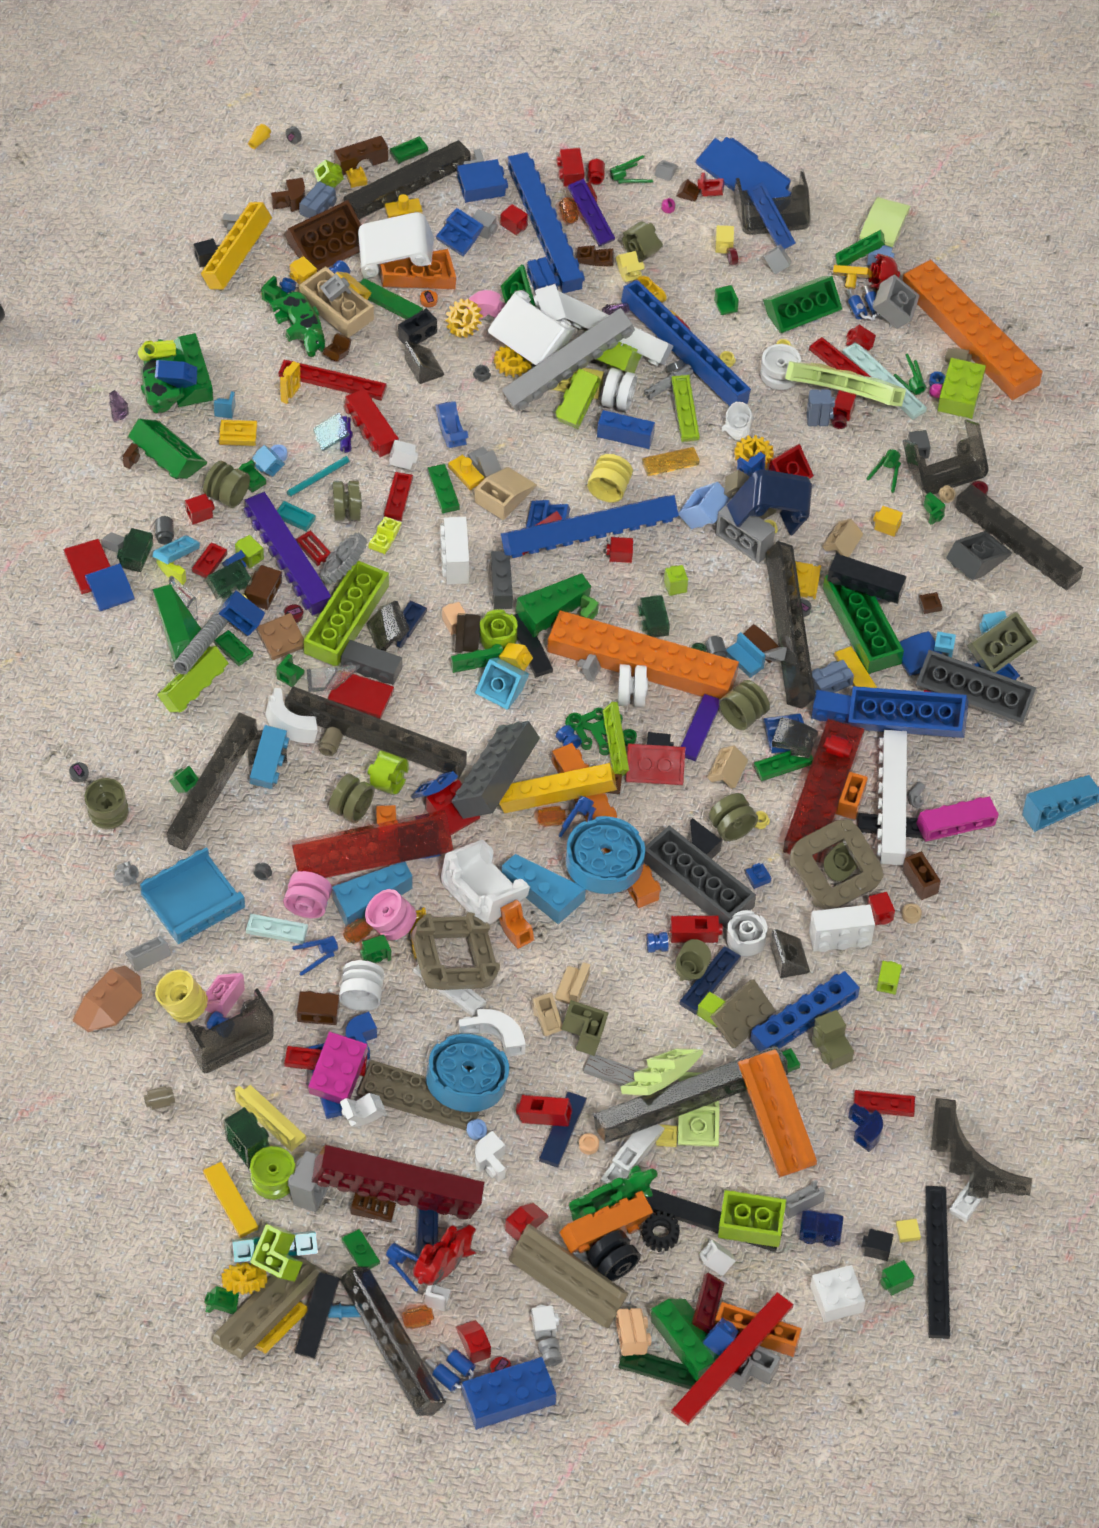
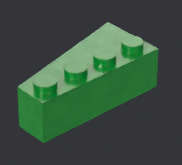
(542, 606)

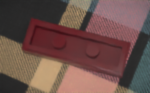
(708, 1302)

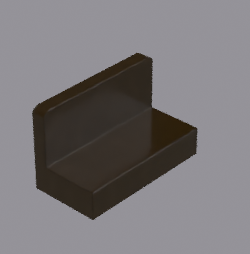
(467, 632)

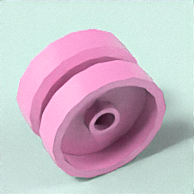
(307, 894)
(390, 914)

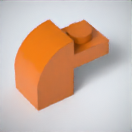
(515, 926)

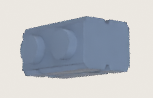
(318, 200)
(820, 407)
(833, 677)

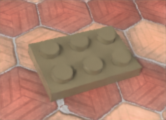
(742, 1013)

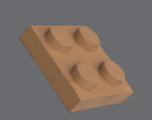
(281, 636)

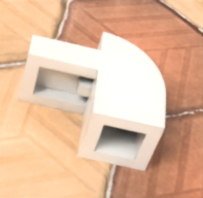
(363, 1110)
(487, 1153)

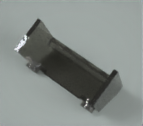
(793, 209)
(966, 467)
(234, 1036)

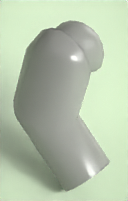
(914, 795)

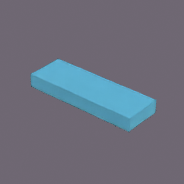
(176, 549)

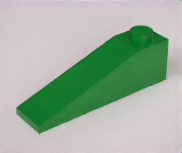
(176, 620)

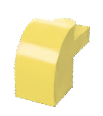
(629, 266)

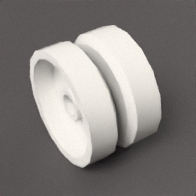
(775, 366)
(619, 389)
(633, 686)

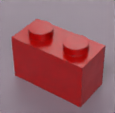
(570, 166)

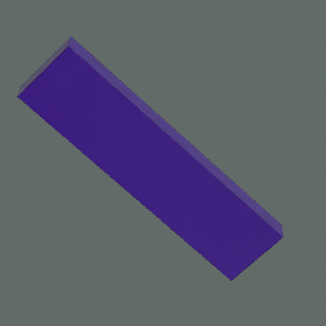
(591, 212)
(700, 726)

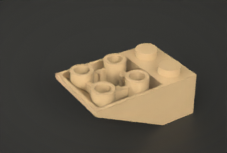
(503, 492)

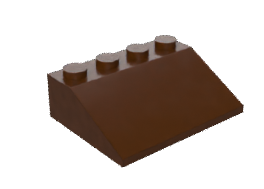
(326, 236)

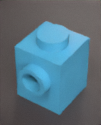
(267, 461)

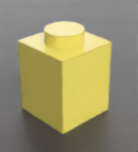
(724, 238)

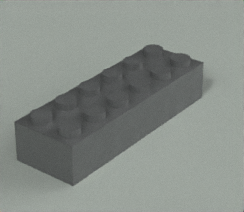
(984, 689)
(495, 769)
(697, 876)

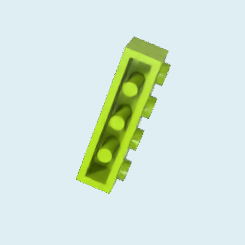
(187, 686)

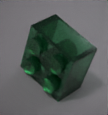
(245, 1135)

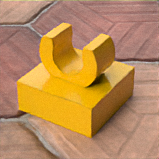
(356, 177)

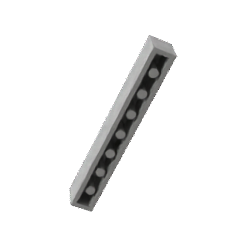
(568, 360)

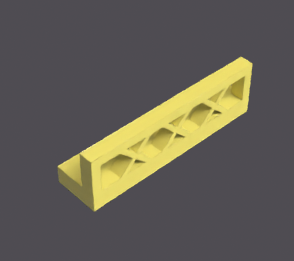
(270, 1117)

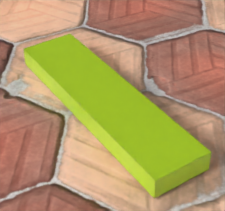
(685, 408)
(615, 739)

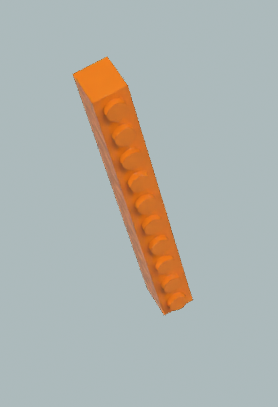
(569, 758)

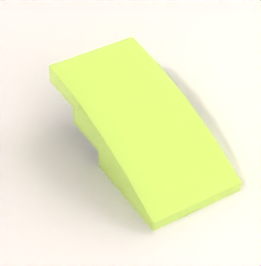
(888, 217)
(662, 1071)
(700, 1125)

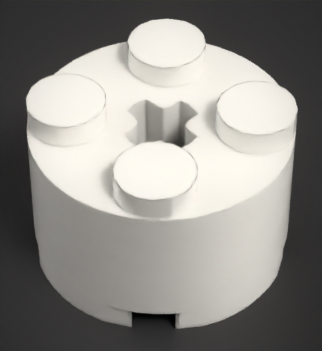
(746, 933)

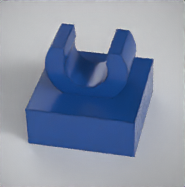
(239, 555)
(758, 875)

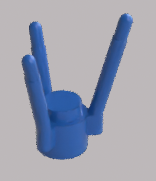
(583, 806)
(326, 945)
(398, 1255)

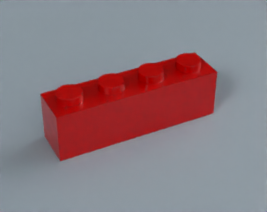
(371, 422)

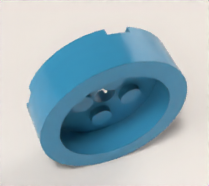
(608, 871)
(462, 1089)

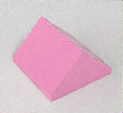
(224, 993)

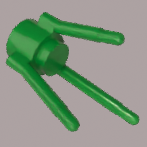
(619, 172)
(916, 383)
(890, 460)

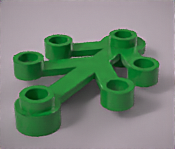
(597, 730)

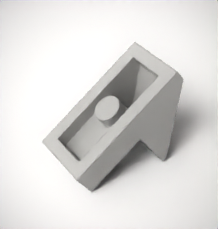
(485, 461)

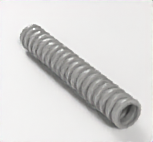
(200, 642)

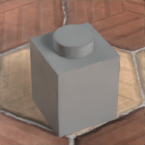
(488, 221)

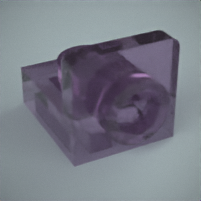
(118, 406)

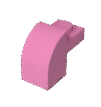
(488, 302)

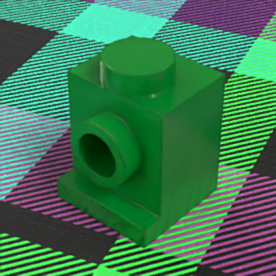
(184, 779)
(375, 949)

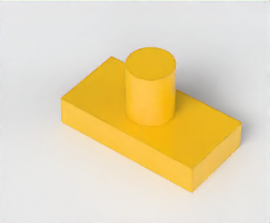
(403, 206)
(851, 274)
(466, 472)

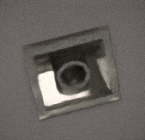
(422, 362)
(788, 954)

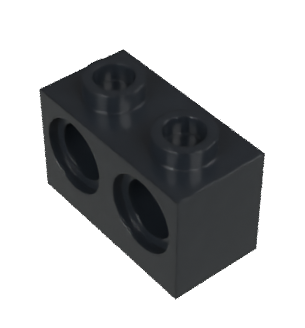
(418, 327)

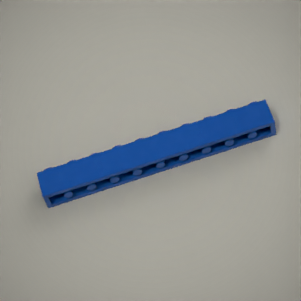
(545, 222)
(685, 344)
(589, 525)

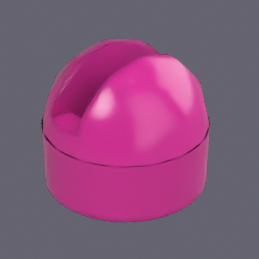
(665, 205)
(935, 390)

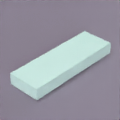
(277, 928)

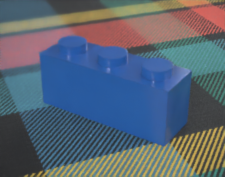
(625, 429)

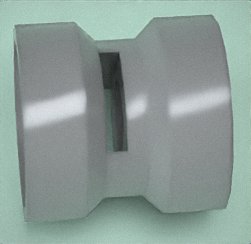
(550, 1352)

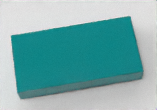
(296, 516)

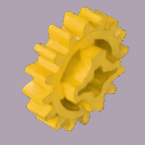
(463, 318)
(512, 363)
(746, 448)
(244, 1278)

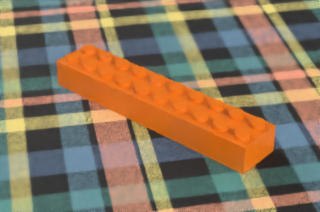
(973, 330)
(665, 661)

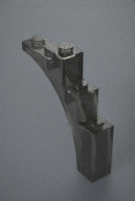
(965, 1160)

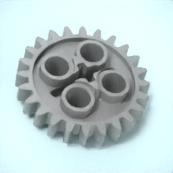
(343, 558)

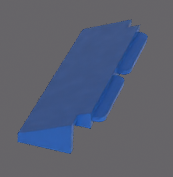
(734, 160)

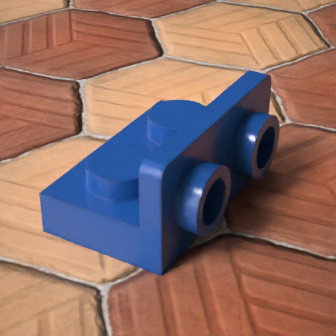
(754, 464)

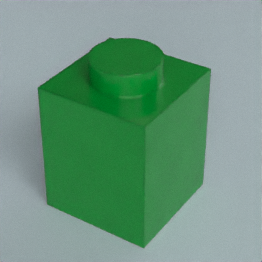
(897, 1277)

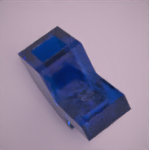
(870, 1126)

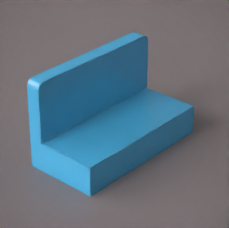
(749, 656)

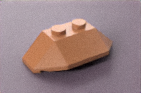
(109, 999)

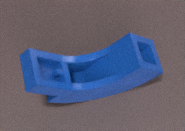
(450, 424)

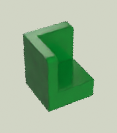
(271, 291)
(726, 300)
(289, 672)

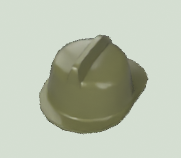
(839, 863)
(692, 960)

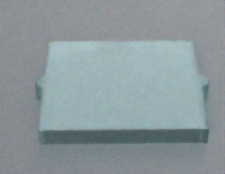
(331, 431)

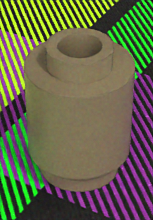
(958, 353)
(330, 741)
(159, 1098)

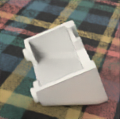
(395, 240)
(530, 329)
(478, 882)

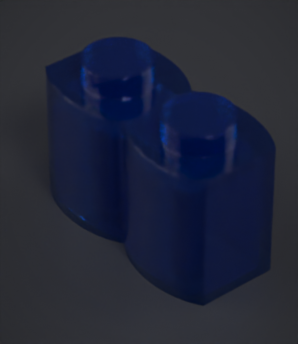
(821, 1228)

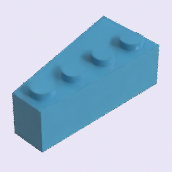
(1059, 801)
(548, 890)
(354, 895)

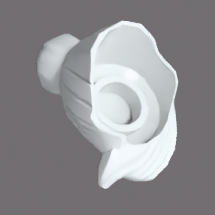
(738, 421)

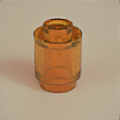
(569, 210)
(551, 816)
(357, 930)
(417, 1317)

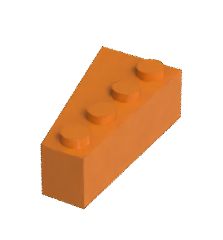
(405, 274)
(622, 1216)

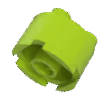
(498, 628)
(388, 772)

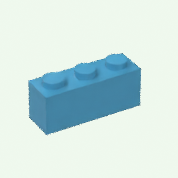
(269, 757)

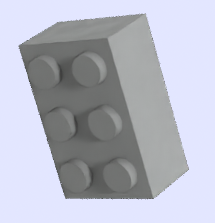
(751, 538)

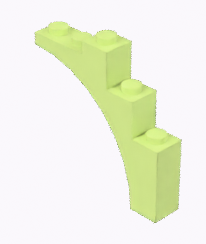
(846, 381)

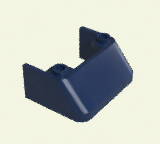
(773, 490)

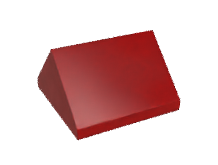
(792, 462)

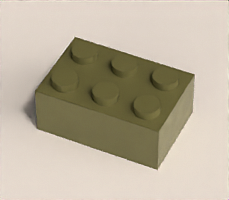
(1002, 643)

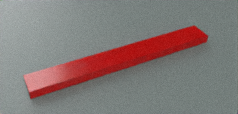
(732, 1358)

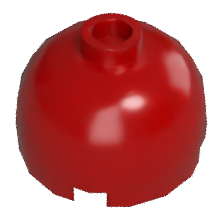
(882, 270)

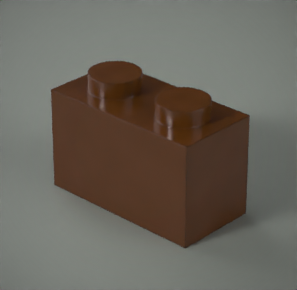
(264, 586)
(921, 875)
(318, 1008)

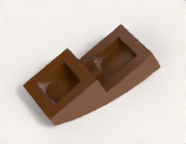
(760, 639)

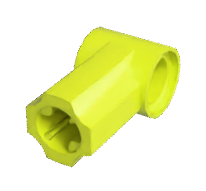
(158, 350)

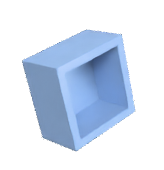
(704, 505)

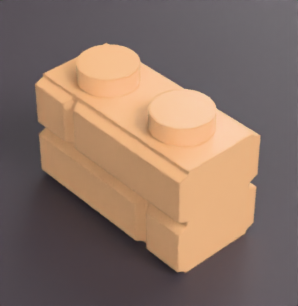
(632, 1331)

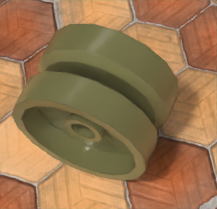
(347, 501)
(351, 798)
(733, 817)

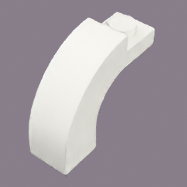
(299, 728)
(500, 1026)

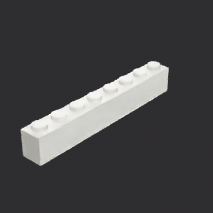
(588, 316)
(893, 797)

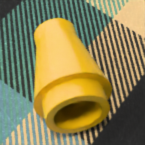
(259, 135)

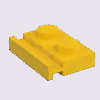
(291, 382)
(238, 432)
(808, 579)

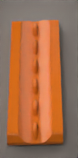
(777, 1113)

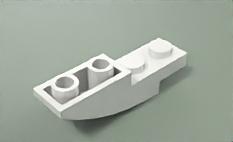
(632, 1153)

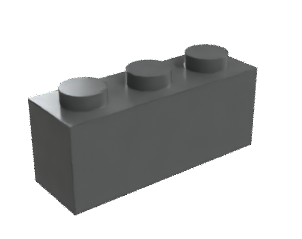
(501, 580)
(372, 661)

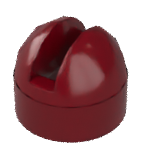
(839, 421)

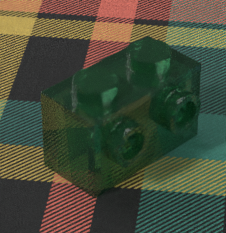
(228, 579)

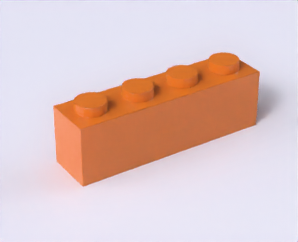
(782, 1339)

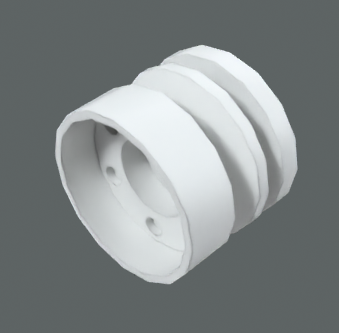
(361, 985)

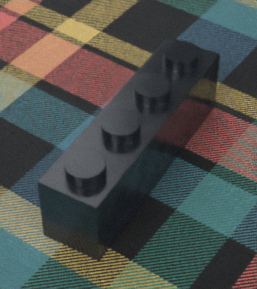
(866, 578)

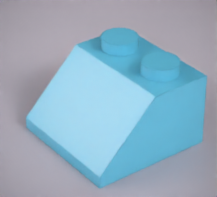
(501, 682)

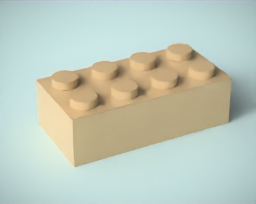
(346, 312)

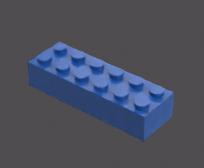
(909, 711)

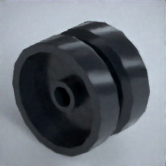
(614, 1255)

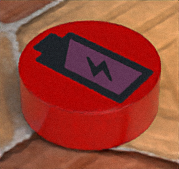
(499, 1363)

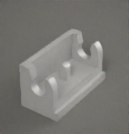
(803, 1199)

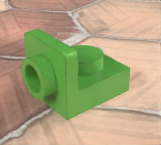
(589, 607)

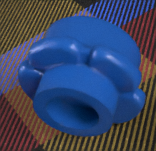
(288, 285)

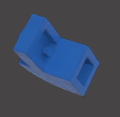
(362, 1029)

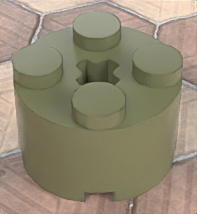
(642, 240)

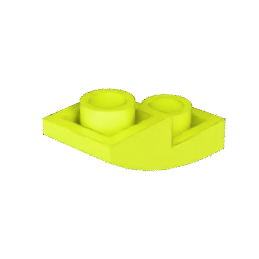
(385, 535)
(173, 570)

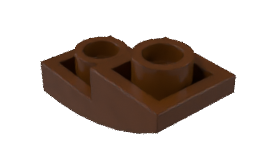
(590, 256)

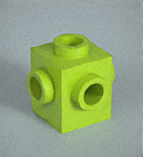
(329, 173)

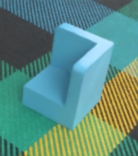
(945, 643)

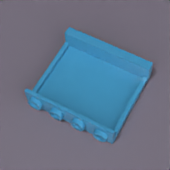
(191, 896)

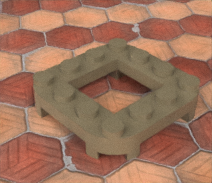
(814, 880)
(454, 927)

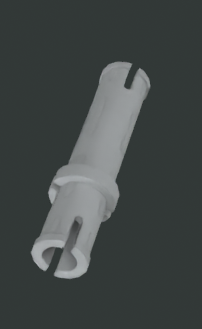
(666, 382)

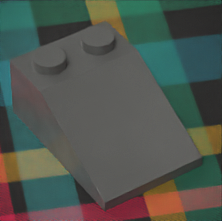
(977, 554)

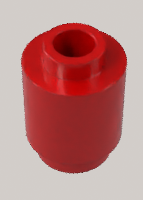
(596, 171)
(838, 746)

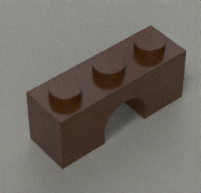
(372, 149)

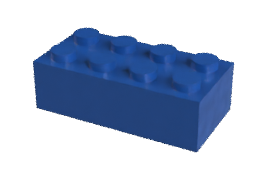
(508, 1393)

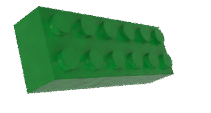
(865, 627)

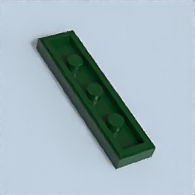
(658, 1369)

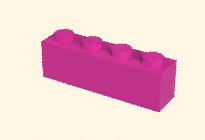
(957, 818)

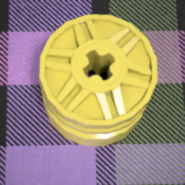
(610, 478)
(181, 996)

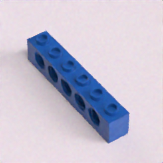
(785, 1033)

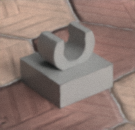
(229, 220)
(590, 667)

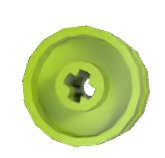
(271, 1171)

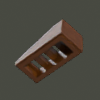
(363, 1211)

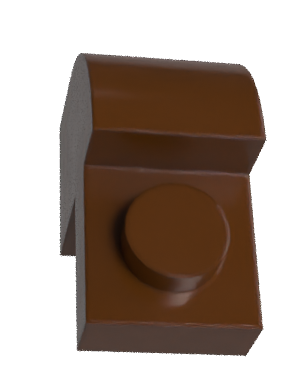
(291, 197)

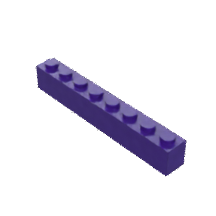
(287, 553)

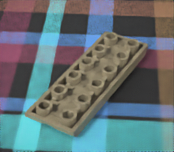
(410, 1094)
(568, 1276)
(265, 1310)

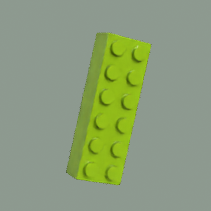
(346, 612)

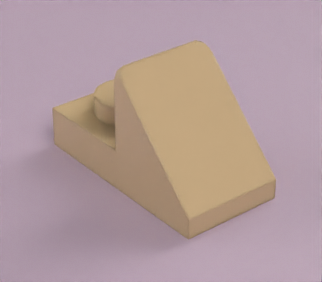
(547, 1013)

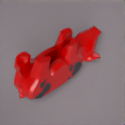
(443, 1257)

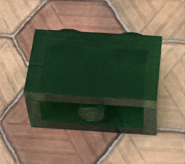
(135, 549)
(654, 616)

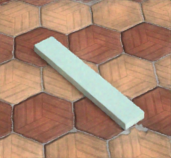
(872, 367)

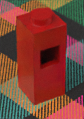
(695, 927)
(544, 1110)

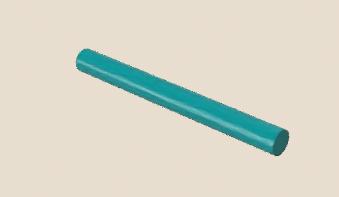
(316, 477)

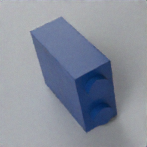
(482, 180)

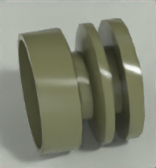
(226, 484)
(744, 705)
(106, 803)

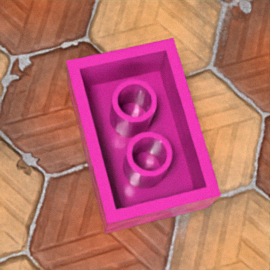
(338, 1068)

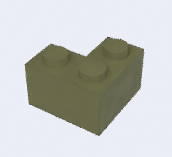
(587, 1023)
(831, 1040)

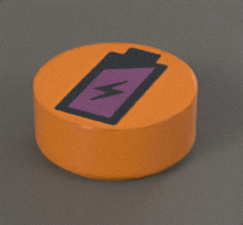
(428, 298)

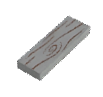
(609, 1070)

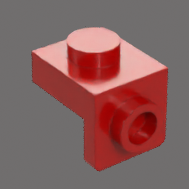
(710, 187)
(861, 336)

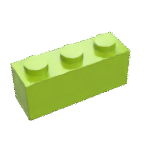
(578, 398)

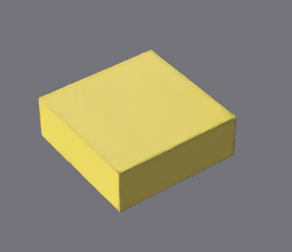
(668, 1137)
(908, 1230)

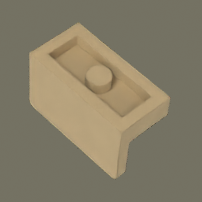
(843, 537)
(728, 766)
(573, 983)

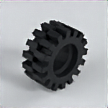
(660, 1242)

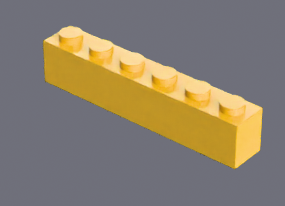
(236, 245)
(559, 788)

